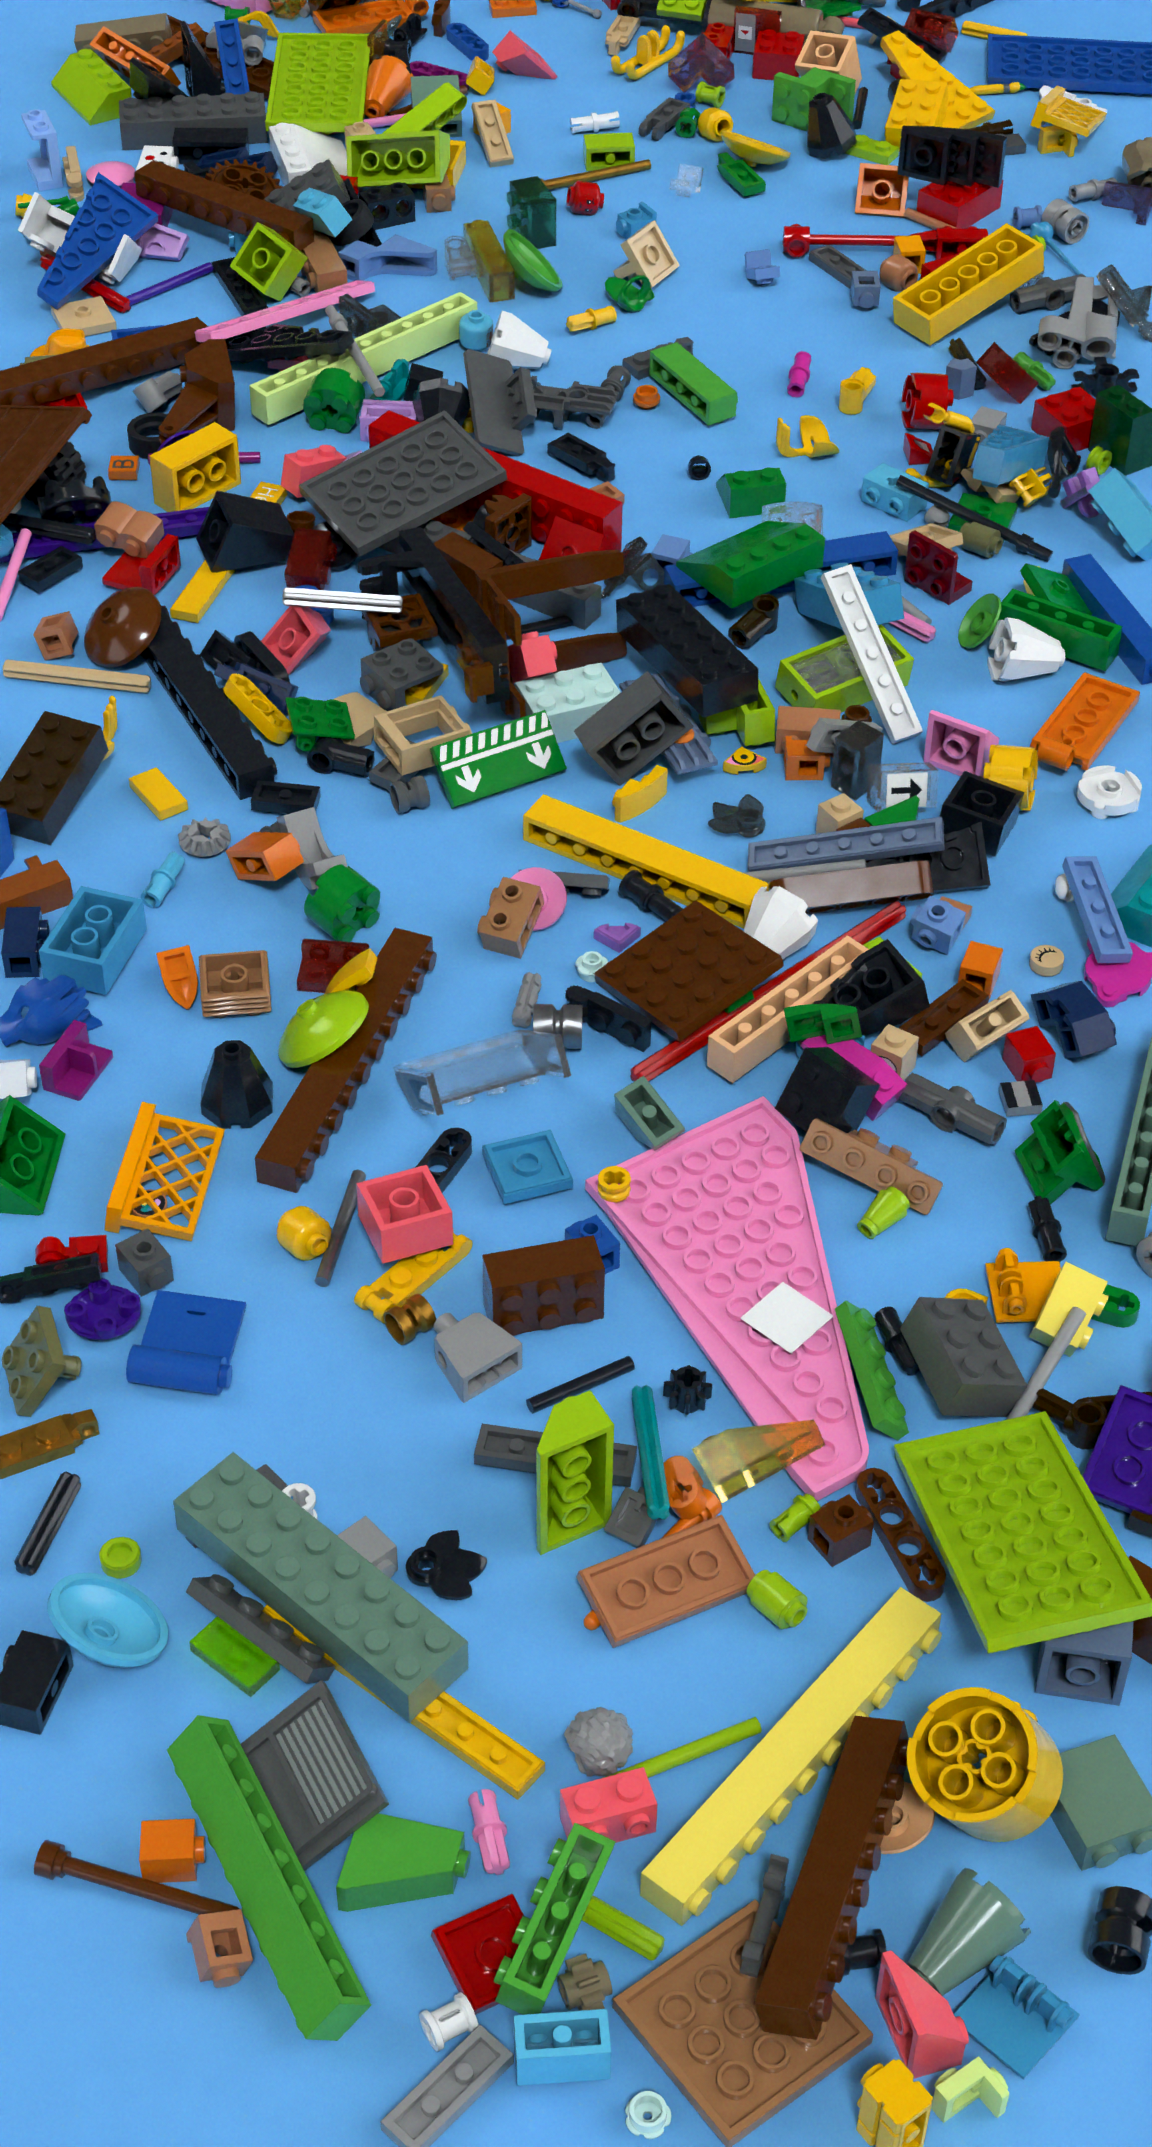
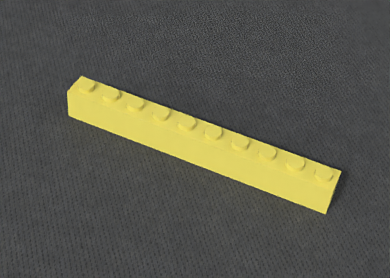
(789, 1758)

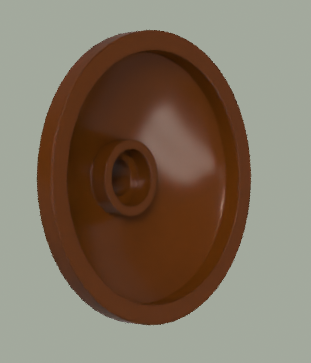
(122, 627)

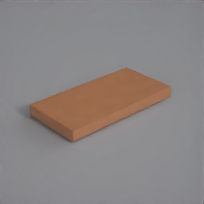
(666, 1580)

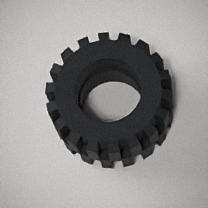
(63, 469)

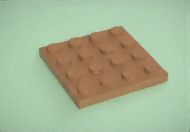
(708, 2037)

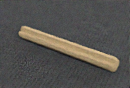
(76, 676)

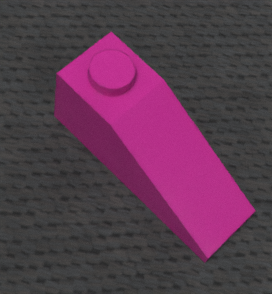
(872, 1065)

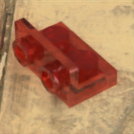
(323, 960)

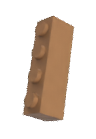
(324, 265)

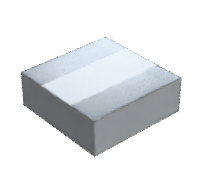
(1020, 1098)

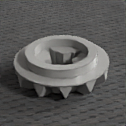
(196, 844)

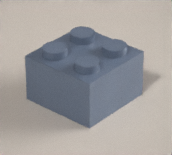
(1086, 1664)

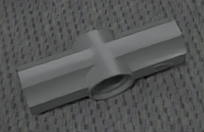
(1044, 293)
(953, 1109)

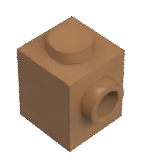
(438, 196)

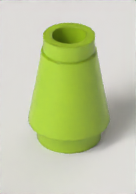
(884, 1211)

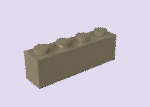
(141, 31)

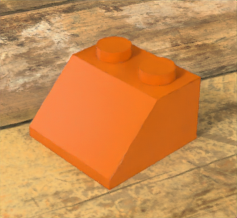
(881, 190)

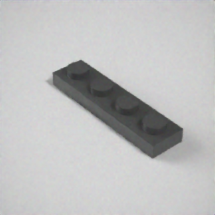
(517, 1451)
(268, 1634)

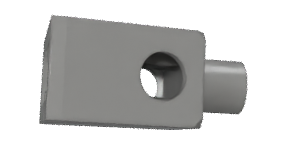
(475, 1353)

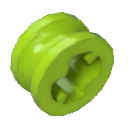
(1099, 459)

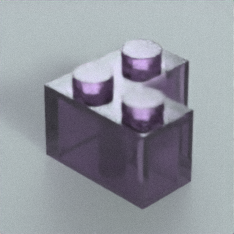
(700, 60)

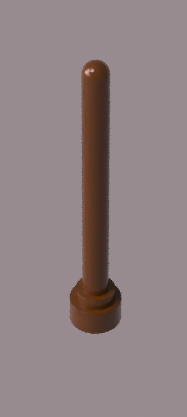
(55, 1861)

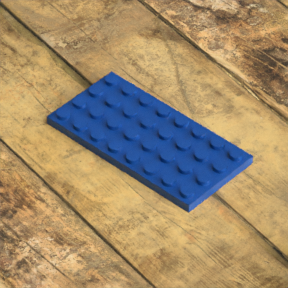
(1070, 63)

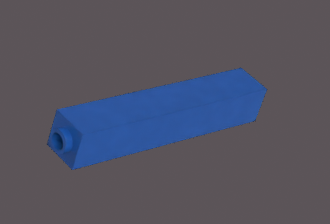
(1110, 604)

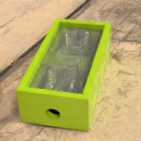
(830, 675)

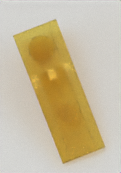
(751, 1454)

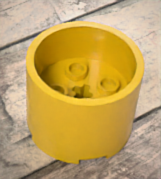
(1016, 1780)

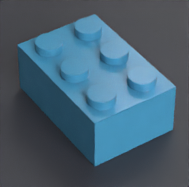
(94, 939)

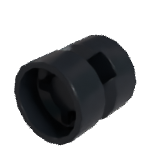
(1122, 1930)

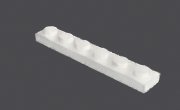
(871, 654)

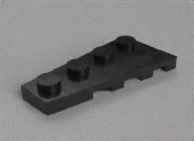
(958, 866)

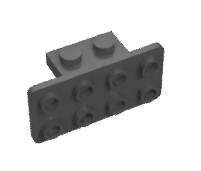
(499, 401)

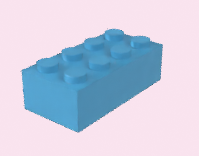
(880, 592)

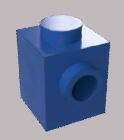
(607, 1243)

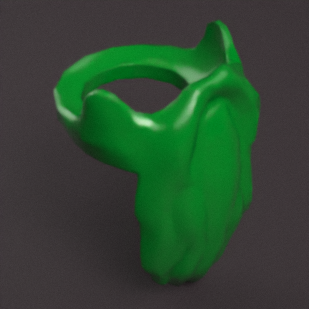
(627, 295)

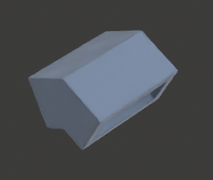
(961, 377)

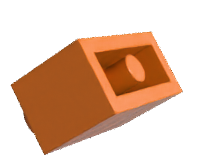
(265, 856)

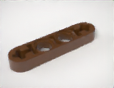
(904, 1532)

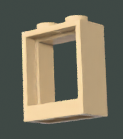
(395, 724)

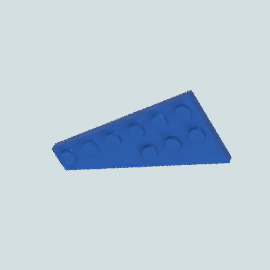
(94, 239)

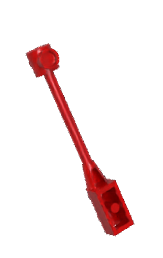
(941, 241)

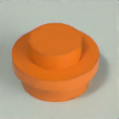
(646, 396)

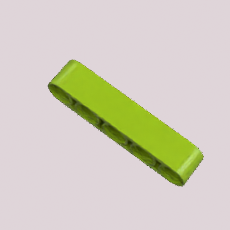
(432, 112)

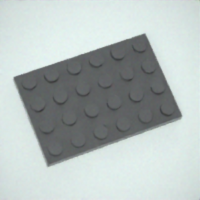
(402, 482)

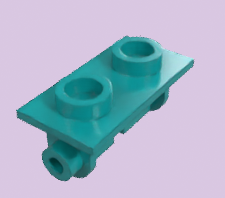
(394, 381)

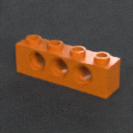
(118, 52)

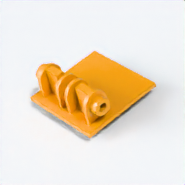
(1019, 1287)

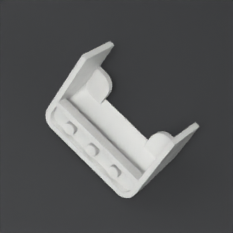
(47, 229)

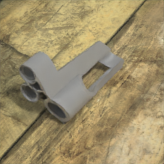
(1084, 332)

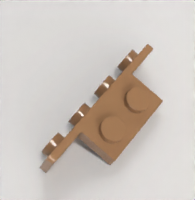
(871, 1162)

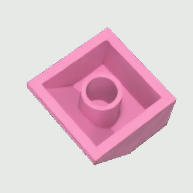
(957, 744)

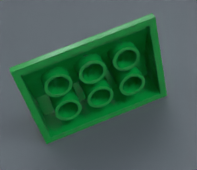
(755, 560)

